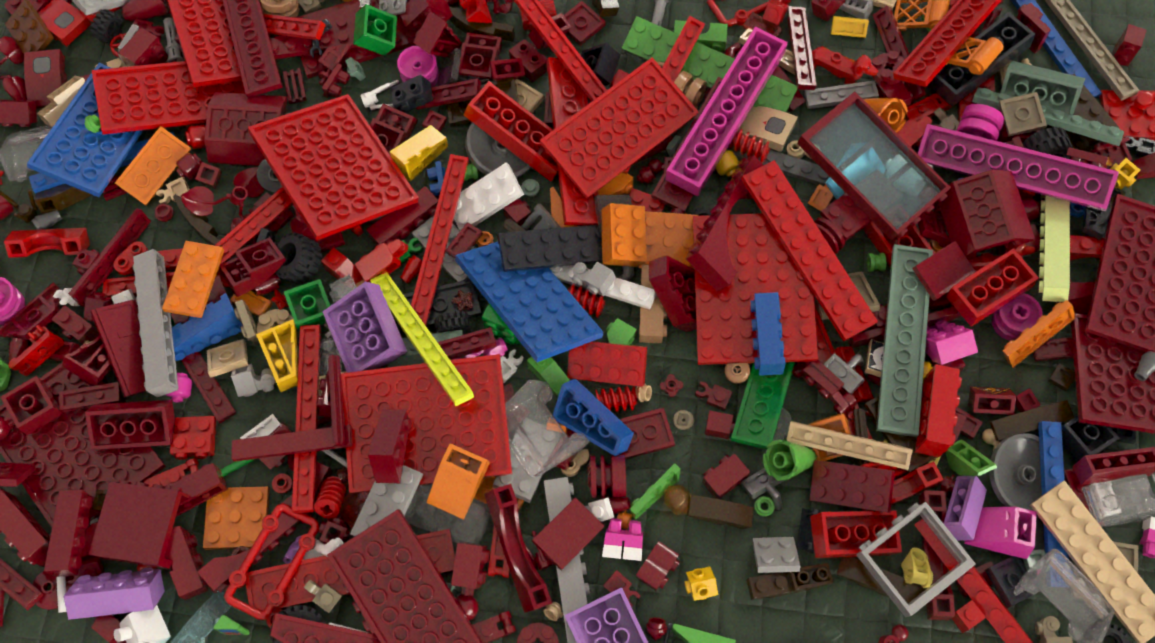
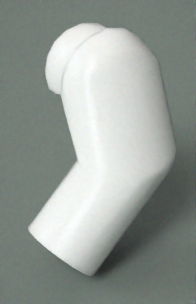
(329, 547)

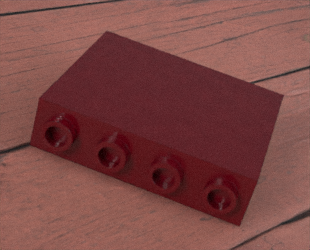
(136, 523)

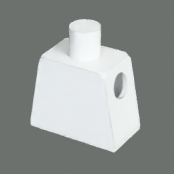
(143, 628)

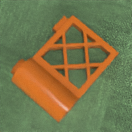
(934, 13)
(979, 57)

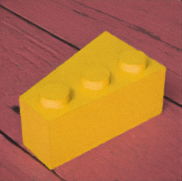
(419, 152)
(281, 353)

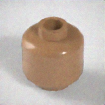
(737, 378)

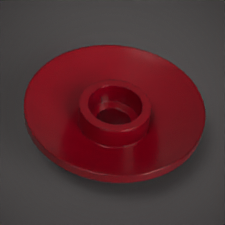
(49, 599)

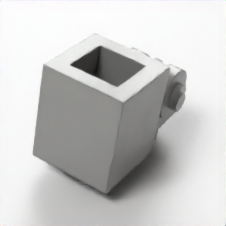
(597, 280)
(249, 383)

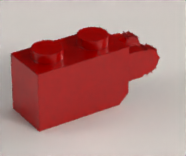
(913, 131)
(381, 260)

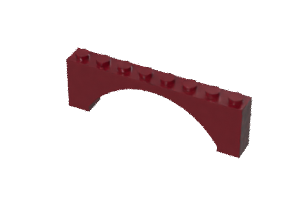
(710, 251)

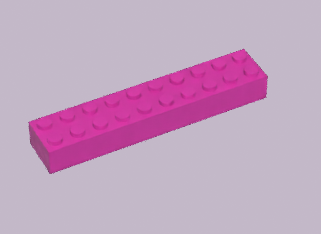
(726, 111)
(1031, 169)

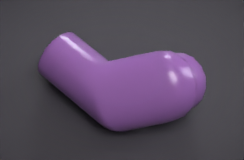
(291, 551)

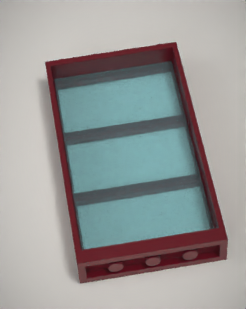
(874, 166)

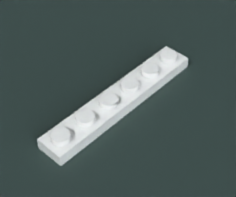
(619, 290)

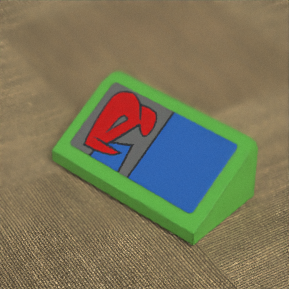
(230, 627)

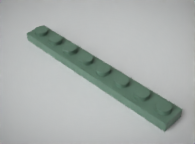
(1059, 119)

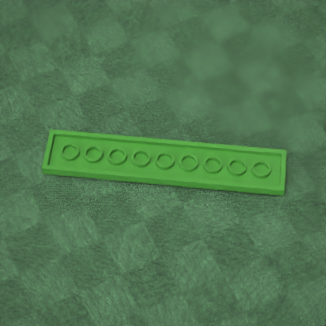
(654, 41)

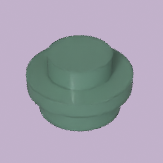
(530, 187)

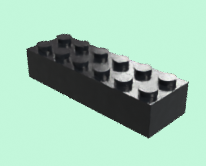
(957, 82)

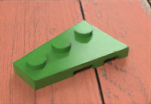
(655, 491)

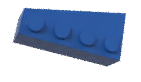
(198, 333)
(768, 334)
(585, 414)

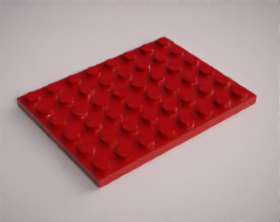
(332, 166)
(761, 267)
(436, 422)

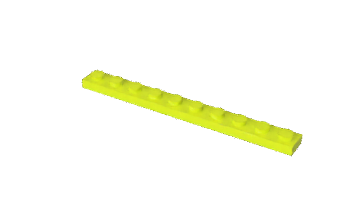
(424, 341)

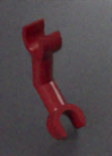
(995, 13)

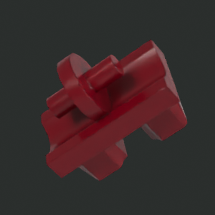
(331, 78)

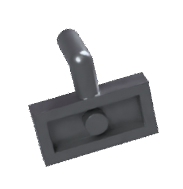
(845, 372)
(760, 483)

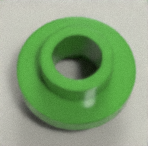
(92, 123)
(764, 500)

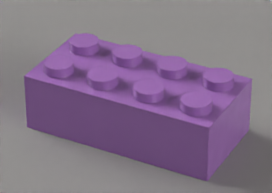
(114, 593)

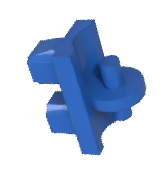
(437, 172)

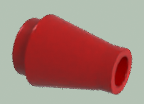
(411, 269)

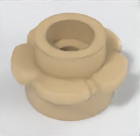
(644, 393)
(553, 611)

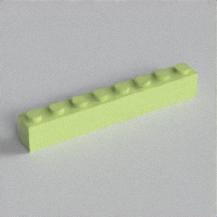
(1055, 249)

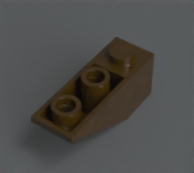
(59, 198)

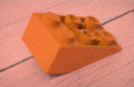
(457, 481)

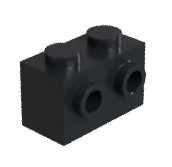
(412, 93)

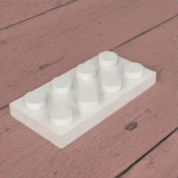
(487, 196)

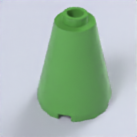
(787, 459)

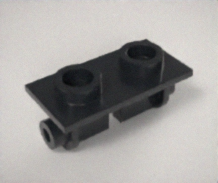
(805, 537)

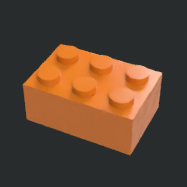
(624, 235)

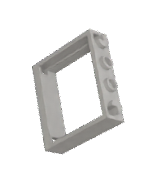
(964, 560)

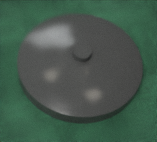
(489, 154)
(1017, 471)

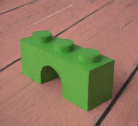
(714, 38)

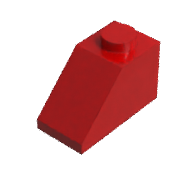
(340, 266)

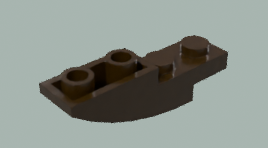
(504, 30)
(789, 582)

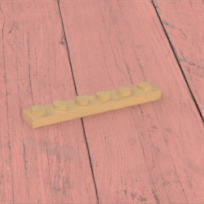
(850, 445)

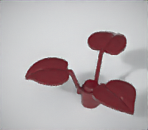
(14, 86)
(200, 199)

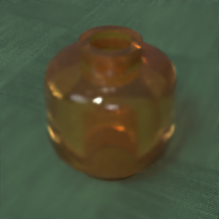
(677, 499)

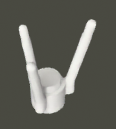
(370, 98)

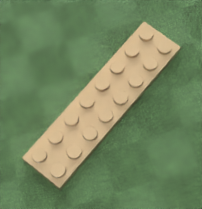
(1099, 559)

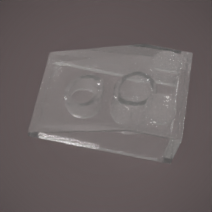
(1121, 500)

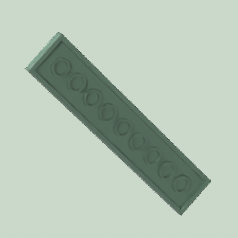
(903, 345)

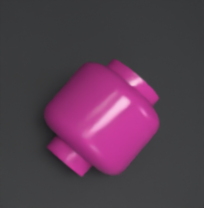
(184, 387)

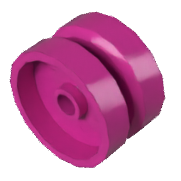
(416, 61)
(981, 121)
(10, 300)
(1016, 317)

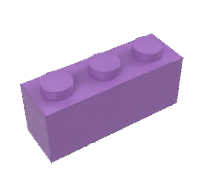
(965, 507)

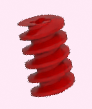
(750, 146)
(588, 301)
(618, 399)
(330, 497)

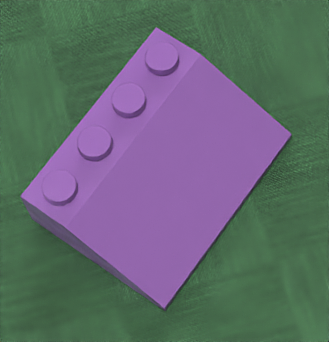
(364, 329)
(606, 621)

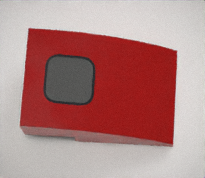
(63, 21)

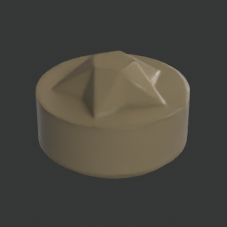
(683, 420)

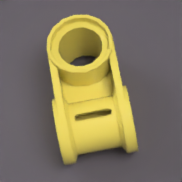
(917, 568)

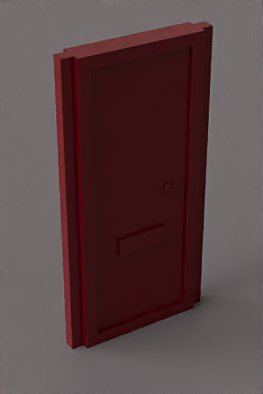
(120, 335)

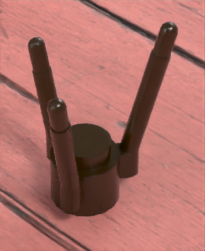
(25, 211)

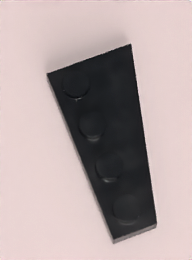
(1097, 220)

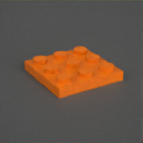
(668, 235)
(235, 517)

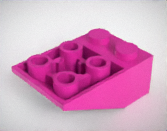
(949, 342)
(1006, 531)

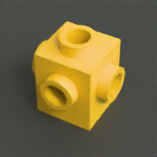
(1127, 171)
(701, 583)

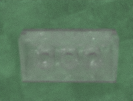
(434, 519)

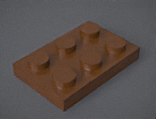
(29, 28)

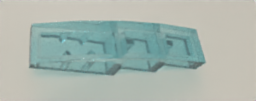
(203, 620)

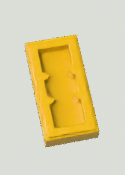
(849, 26)

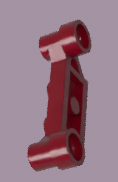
(824, 387)

